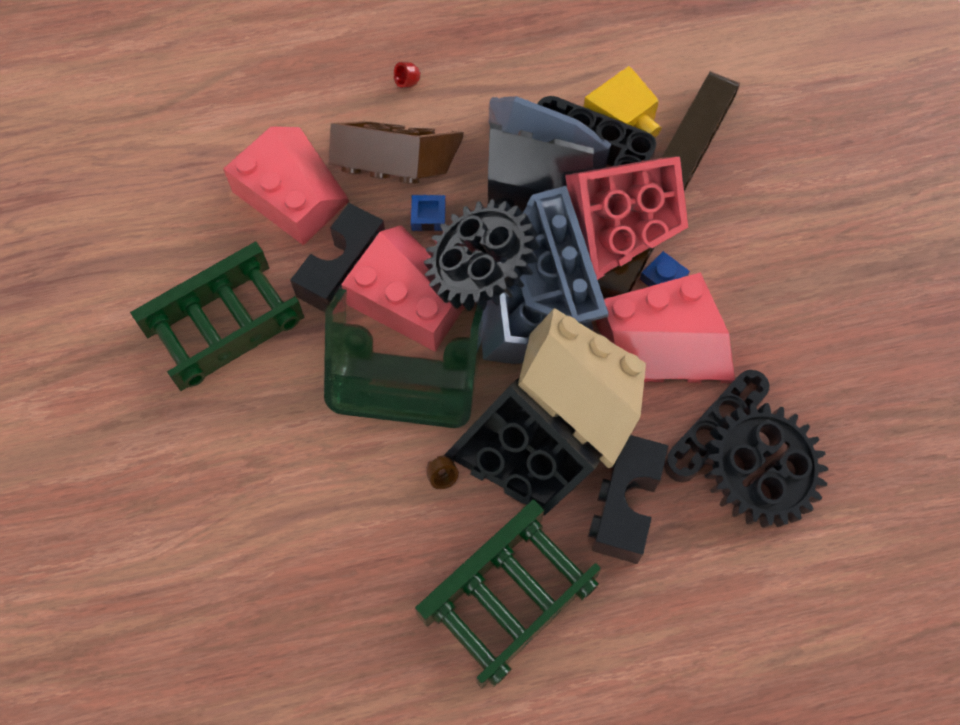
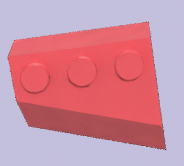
(286, 182)
(628, 209)
(393, 289)
(672, 331)

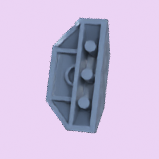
(545, 124)
(564, 269)

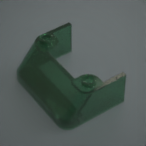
(396, 385)

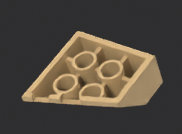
(584, 382)

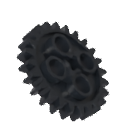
(474, 270)
(789, 492)

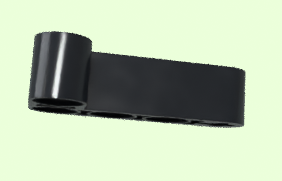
(626, 141)

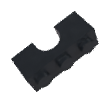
(320, 279)
(620, 529)

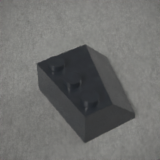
(530, 166)
(525, 450)

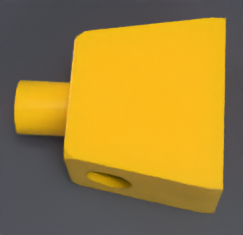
(626, 100)

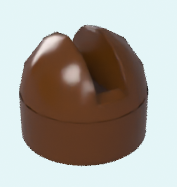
(445, 480)

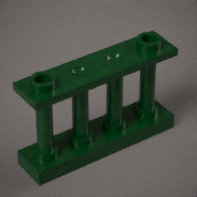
(202, 289)
(469, 579)

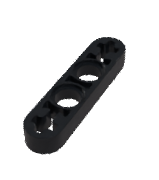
(709, 421)

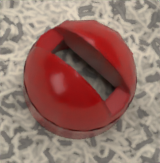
(406, 74)

